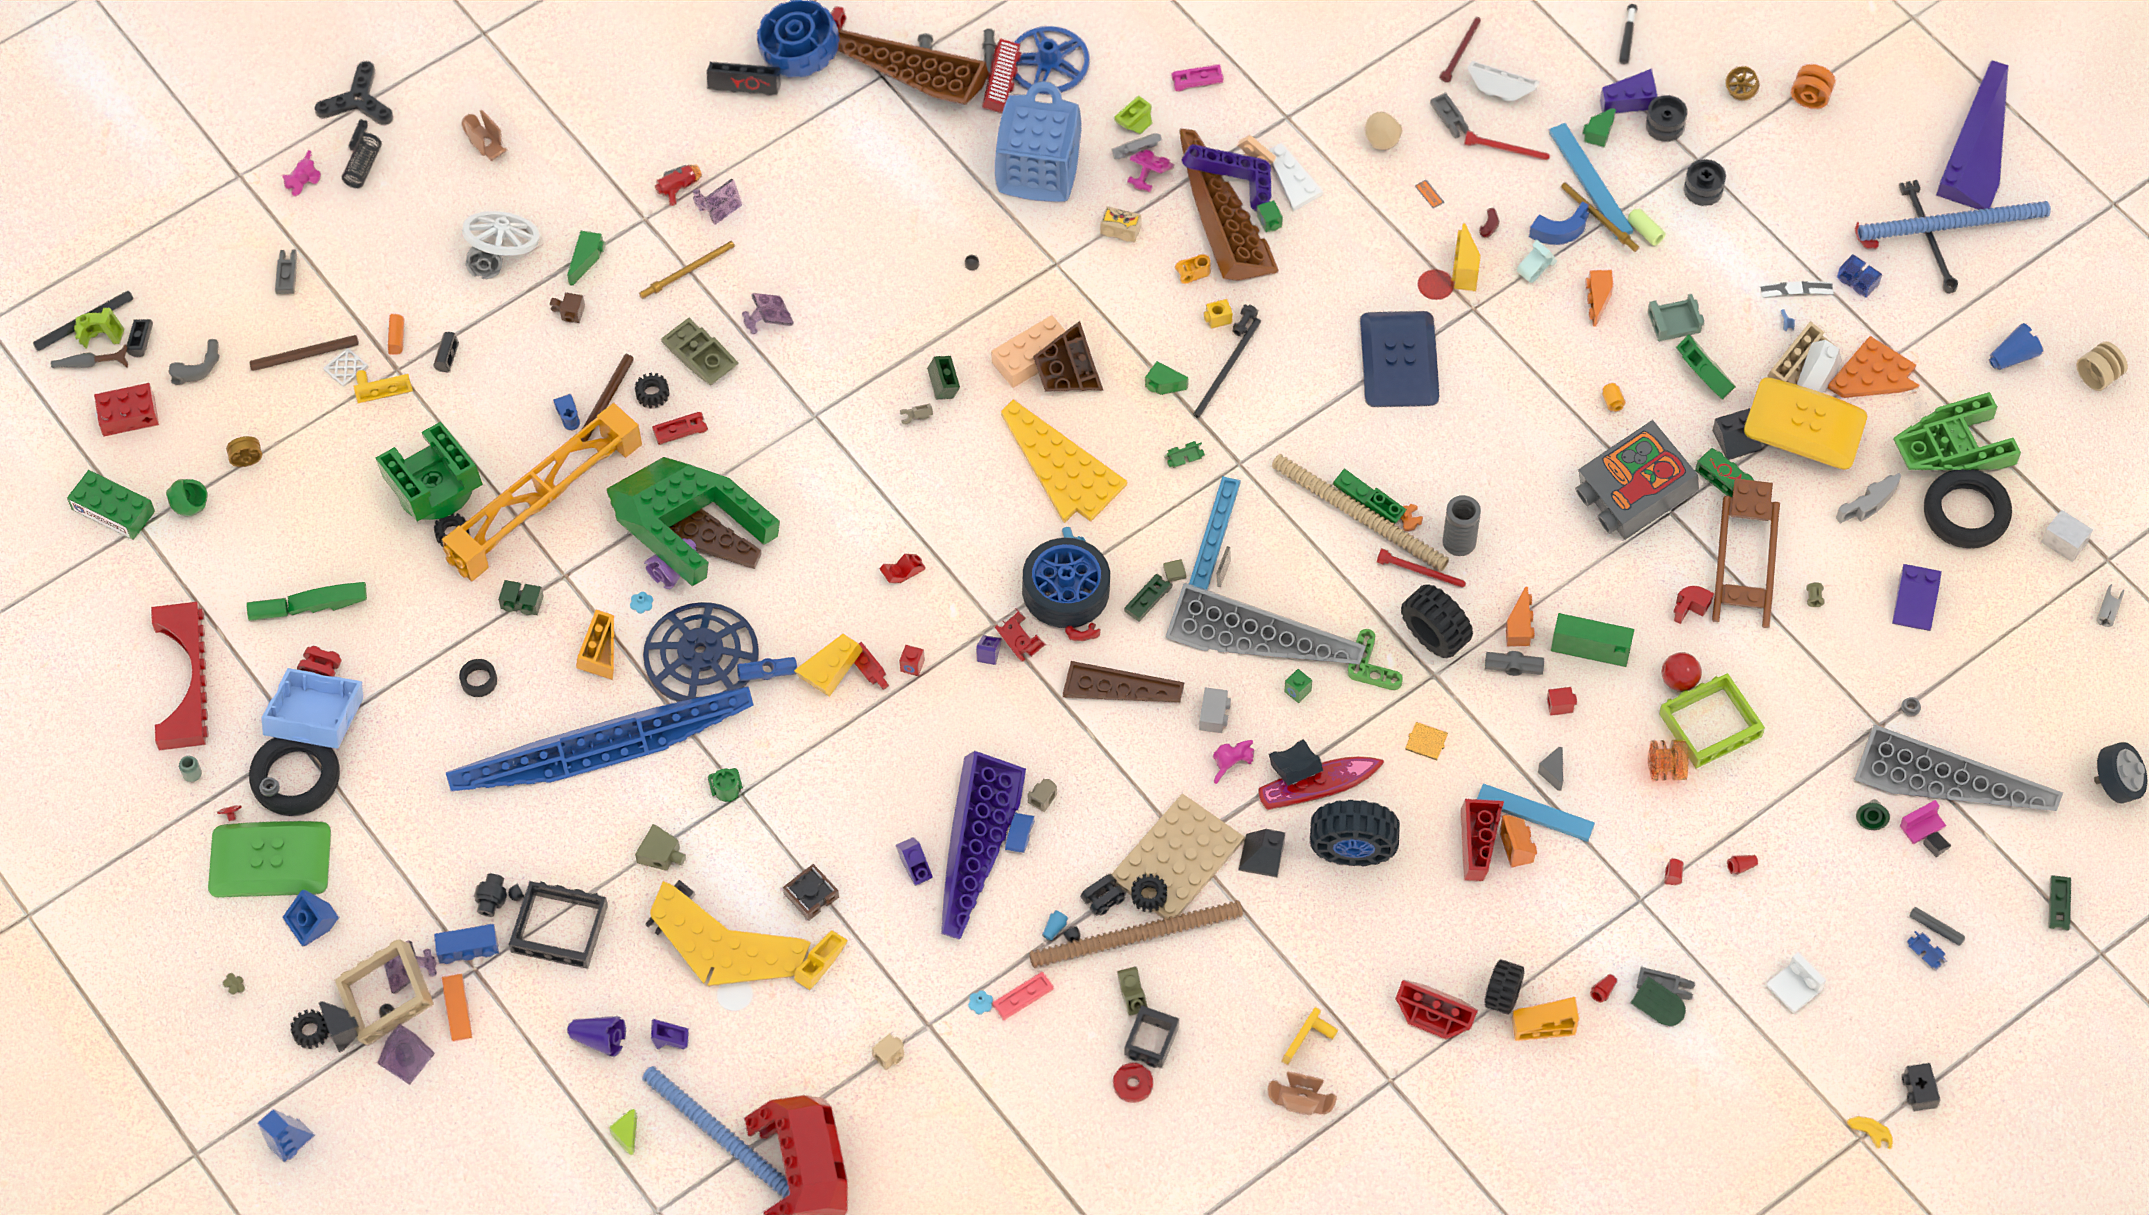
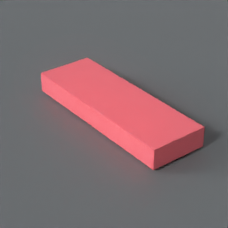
(1023, 996)

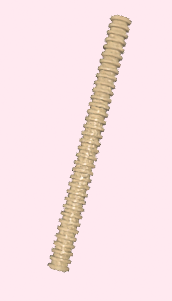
(1359, 512)

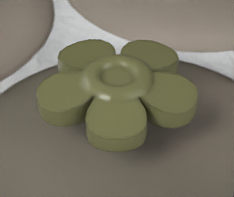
(234, 983)

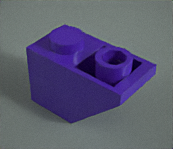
(914, 860)

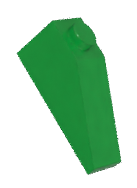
(585, 254)

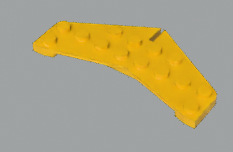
(732, 953)

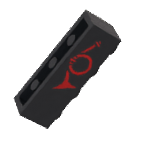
(743, 78)

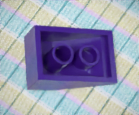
(1916, 597)

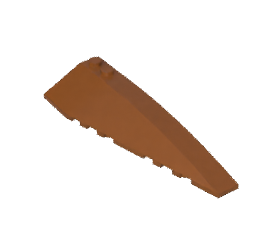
(927, 70)

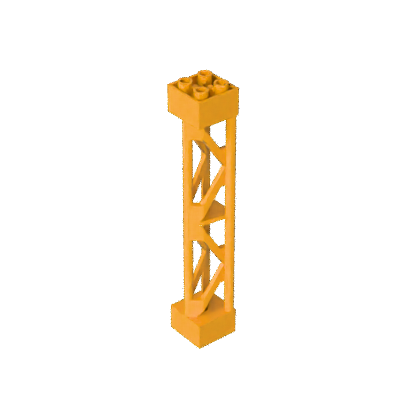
(469, 554)

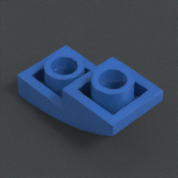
(1019, 832)

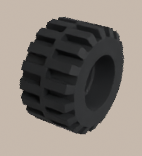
(1504, 986)

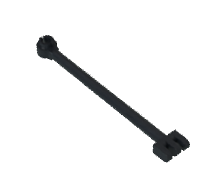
(1948, 279)

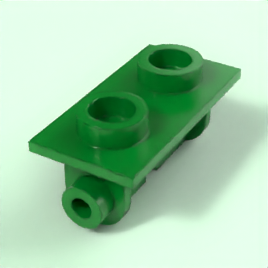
(1177, 455)

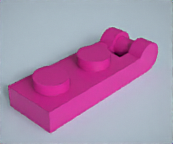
(1197, 77)

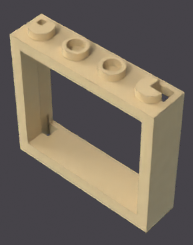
(401, 1014)

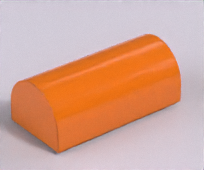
(395, 334)

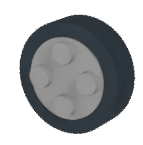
(2121, 772)

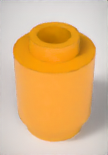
(1613, 397)

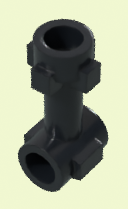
(1248, 312)

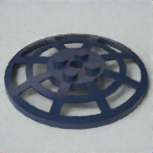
(697, 661)

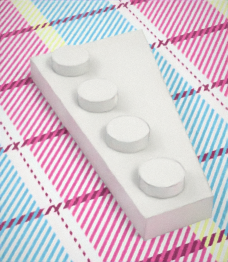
(1296, 182)

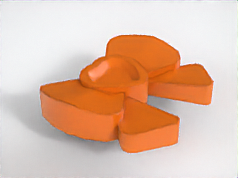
(1408, 522)

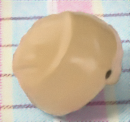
(1382, 130)

